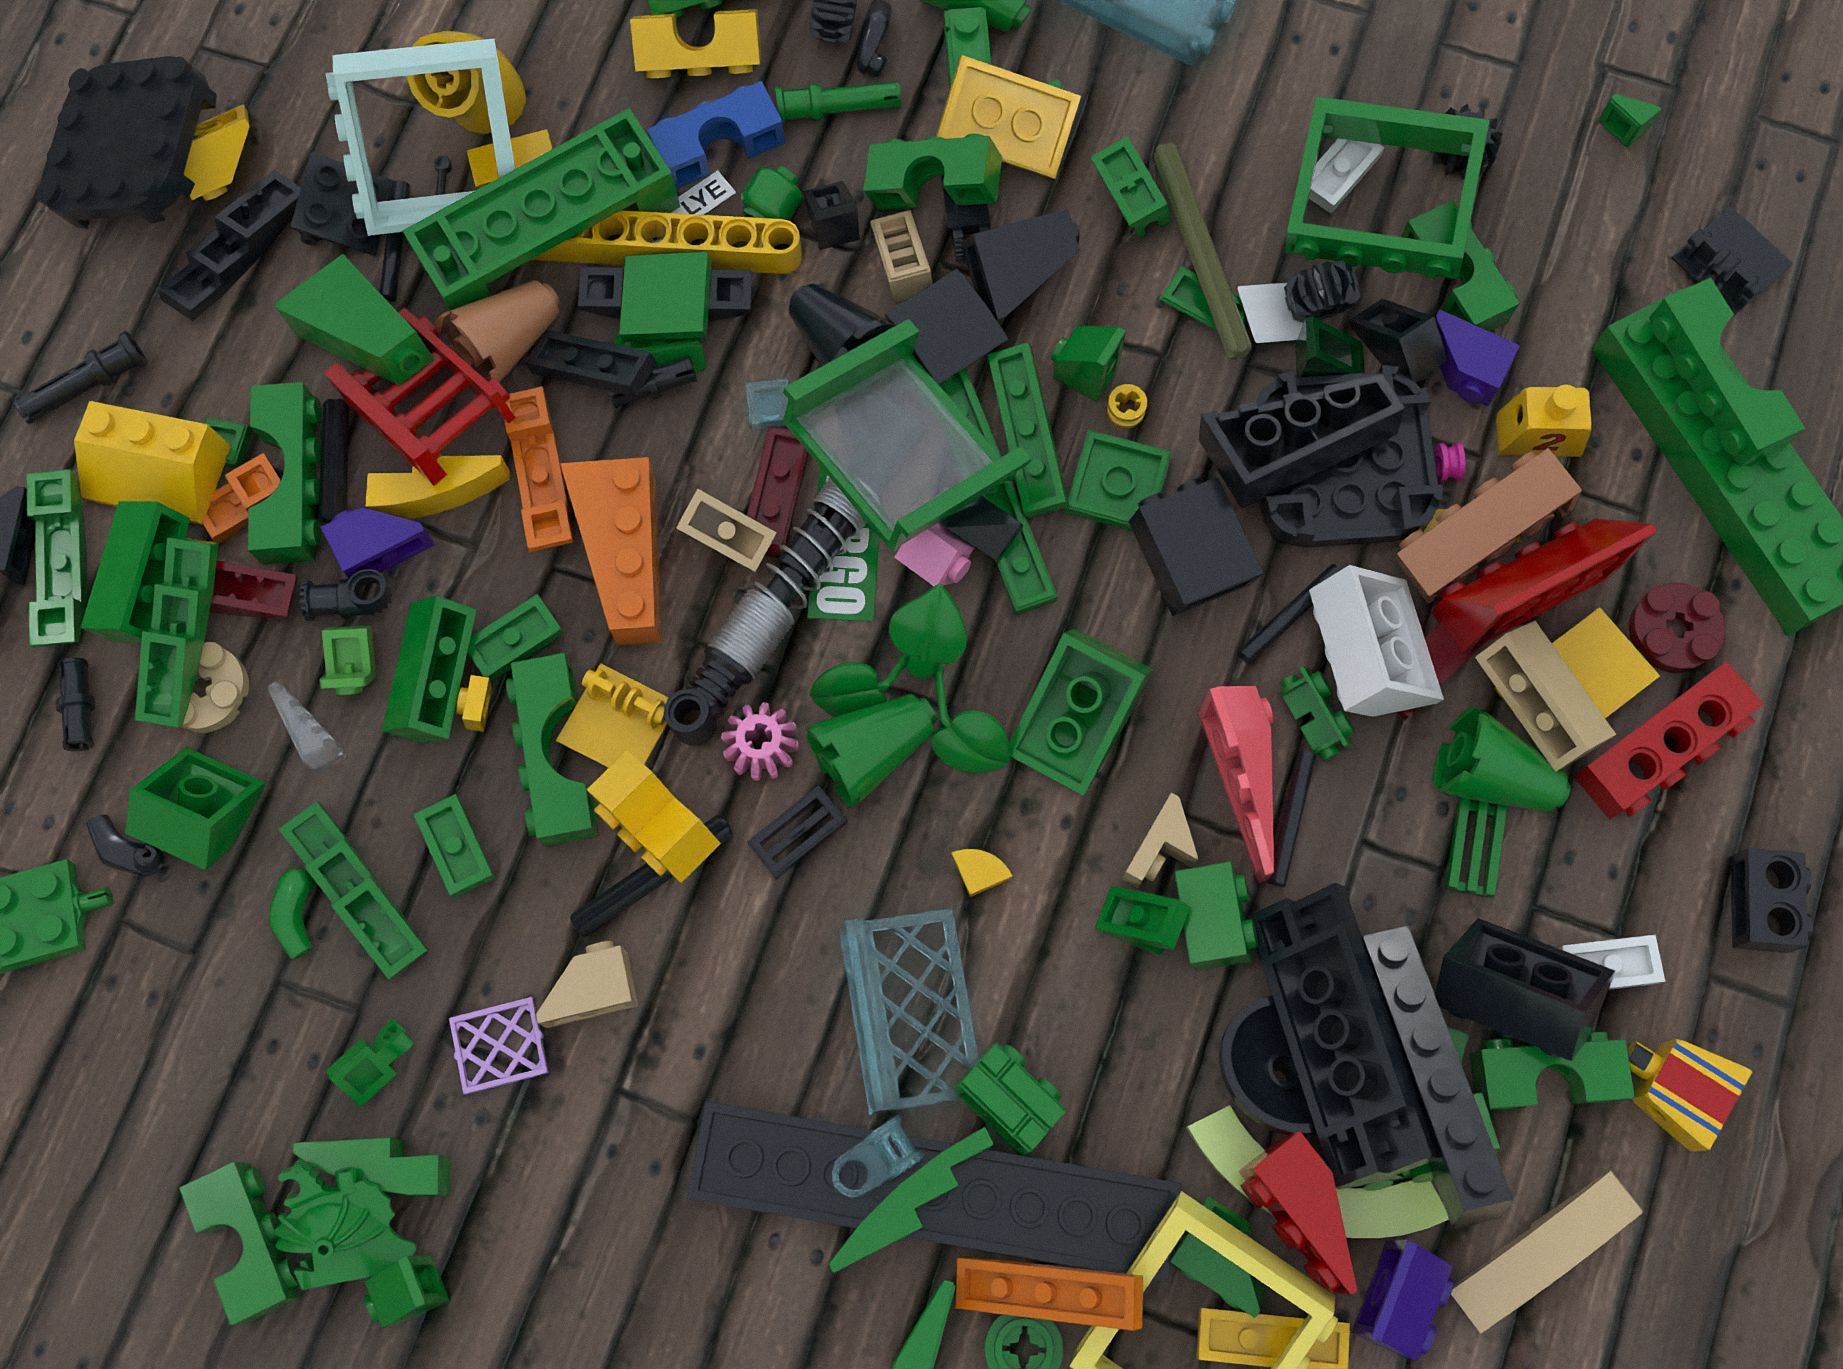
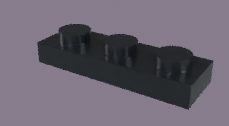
(591, 363)

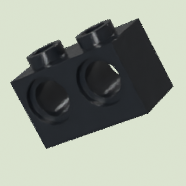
(1756, 898)

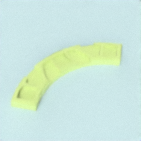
(1364, 1213)

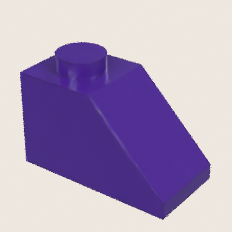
(1475, 358)
(374, 539)

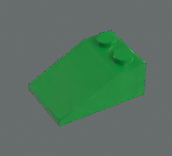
(1078, 710)

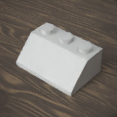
(1374, 642)

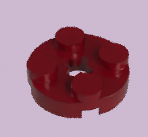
(1695, 609)

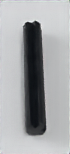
(632, 888)

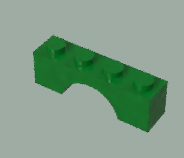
(1747, 418)
(285, 523)
(544, 696)

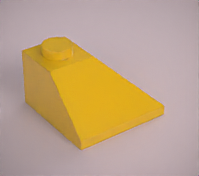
(216, 152)

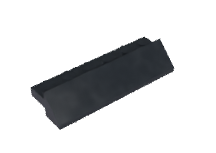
(1342, 1039)

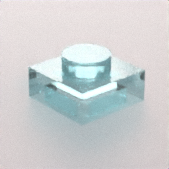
(766, 403)

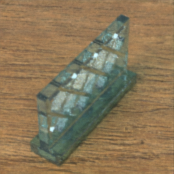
(870, 1013)

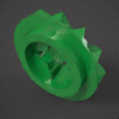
(1007, 1330)

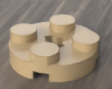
(223, 696)

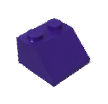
(1404, 1299)

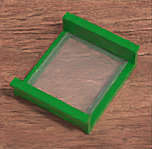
(894, 437)

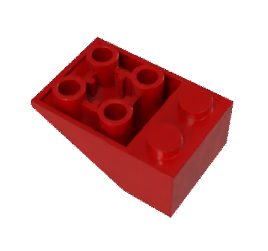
(1304, 1201)

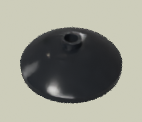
(1249, 1055)

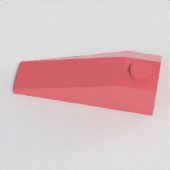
(1241, 745)

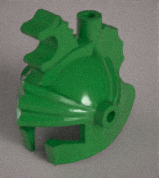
(340, 1226)

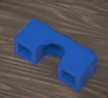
(741, 116)

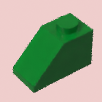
(1088, 359)
(404, 1290)

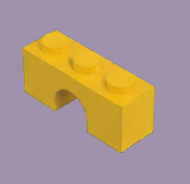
(661, 49)

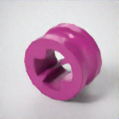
(1450, 462)

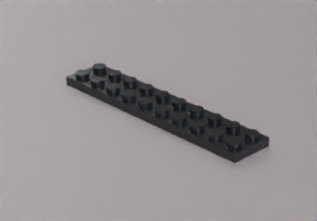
(999, 1207)

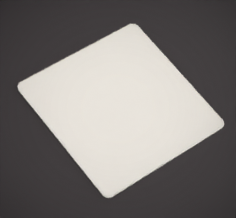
(1268, 313)

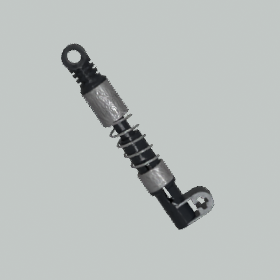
(764, 616)

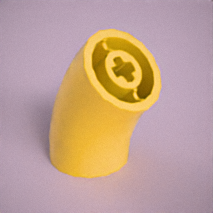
(462, 91)

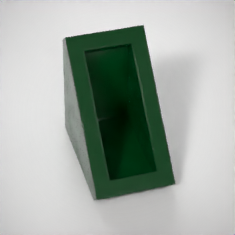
(1326, 351)

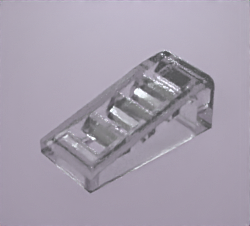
(310, 738)

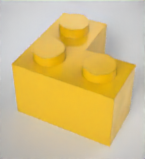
(651, 818)

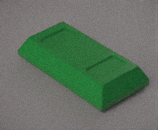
(1187, 296)

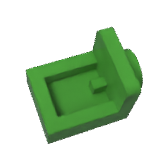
(348, 659)

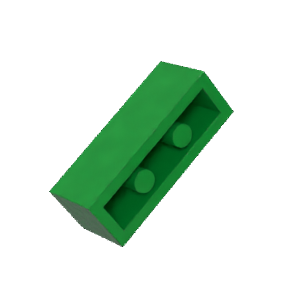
(130, 568)
(429, 670)

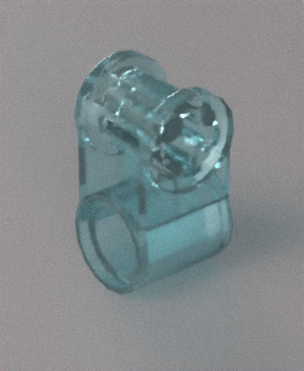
(878, 1158)

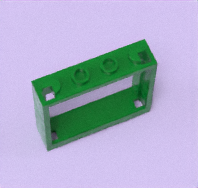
(1395, 128)

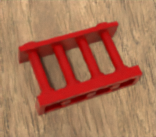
(402, 429)

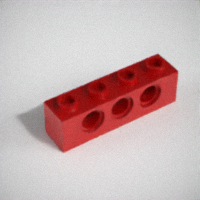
(1719, 694)

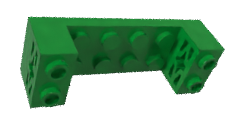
(541, 207)

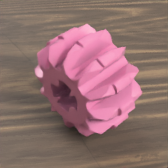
(771, 752)

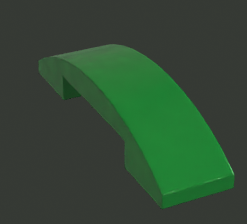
(60, 558)

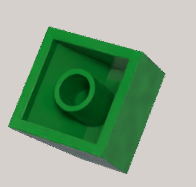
(192, 807)

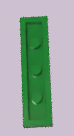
(1028, 426)

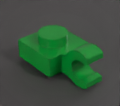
(367, 1067)

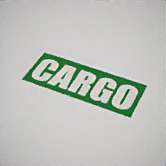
(851, 586)

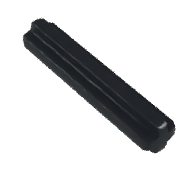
(334, 459)

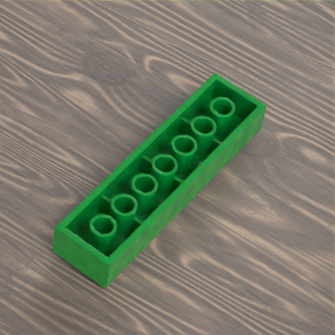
(1765, 511)

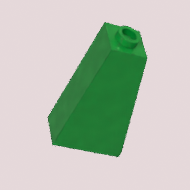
(354, 321)

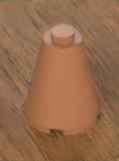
(500, 328)

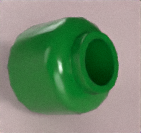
(772, 194)

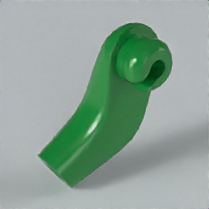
(287, 912)

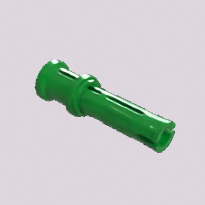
(816, 102)

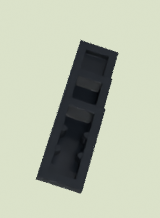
(230, 250)

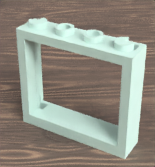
(400, 214)

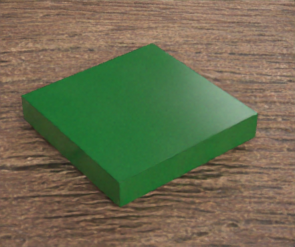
(665, 296)
(1115, 478)

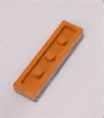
(1050, 1292)

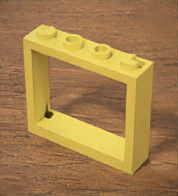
(1243, 1251)

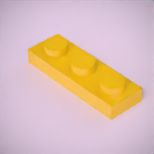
(1261, 1340)

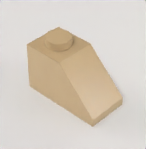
(726, 530)
(590, 987)

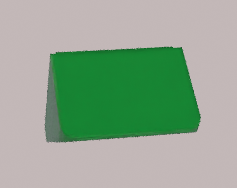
(1628, 118)

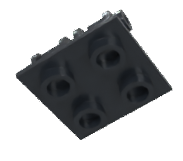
(327, 208)
(1734, 257)

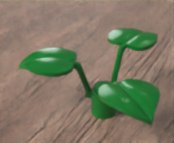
(930, 635)

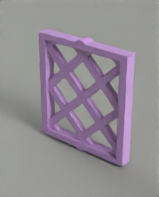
(462, 1054)

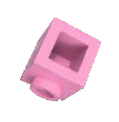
(937, 555)

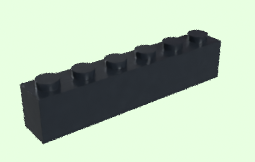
(1468, 1167)

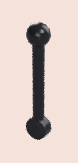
(442, 166)

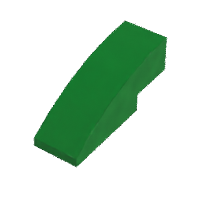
(382, 1163)

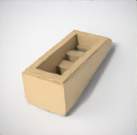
(906, 279)

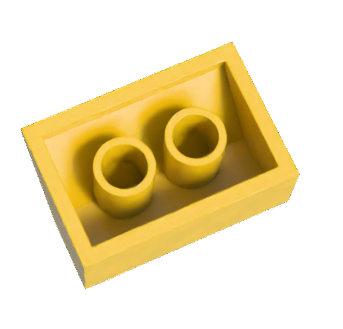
(148, 458)

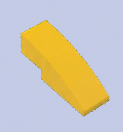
(415, 497)

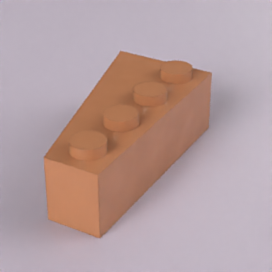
(1488, 523)

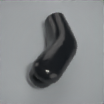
(870, 39)
(122, 853)

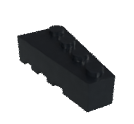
(1294, 438)

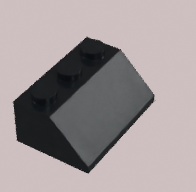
(1523, 988)

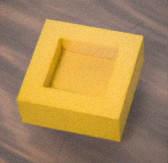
(474, 703)

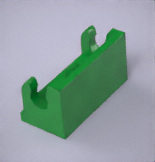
(1131, 186)

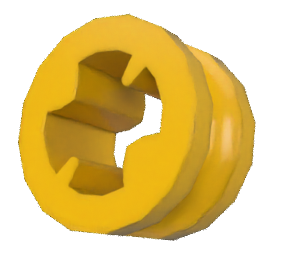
(1123, 394)

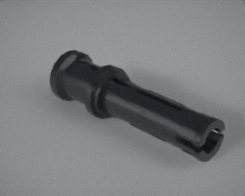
(97, 369)

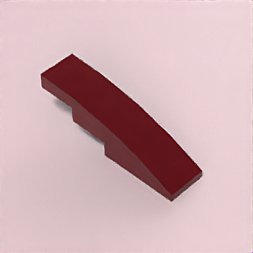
(252, 591)

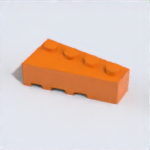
(620, 535)

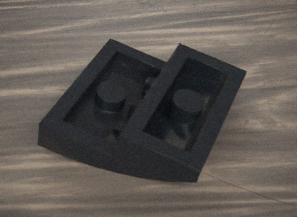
(951, 324)

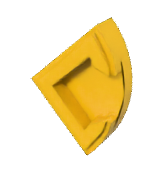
(980, 870)

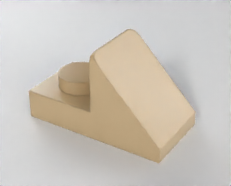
(1169, 834)

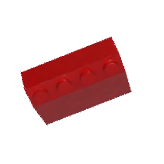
(1538, 579)

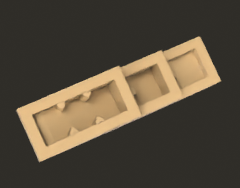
(1546, 1251)

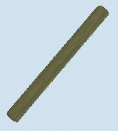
(1202, 252)

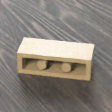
(1545, 695)

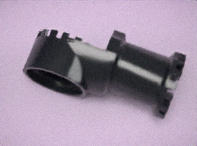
(343, 597)

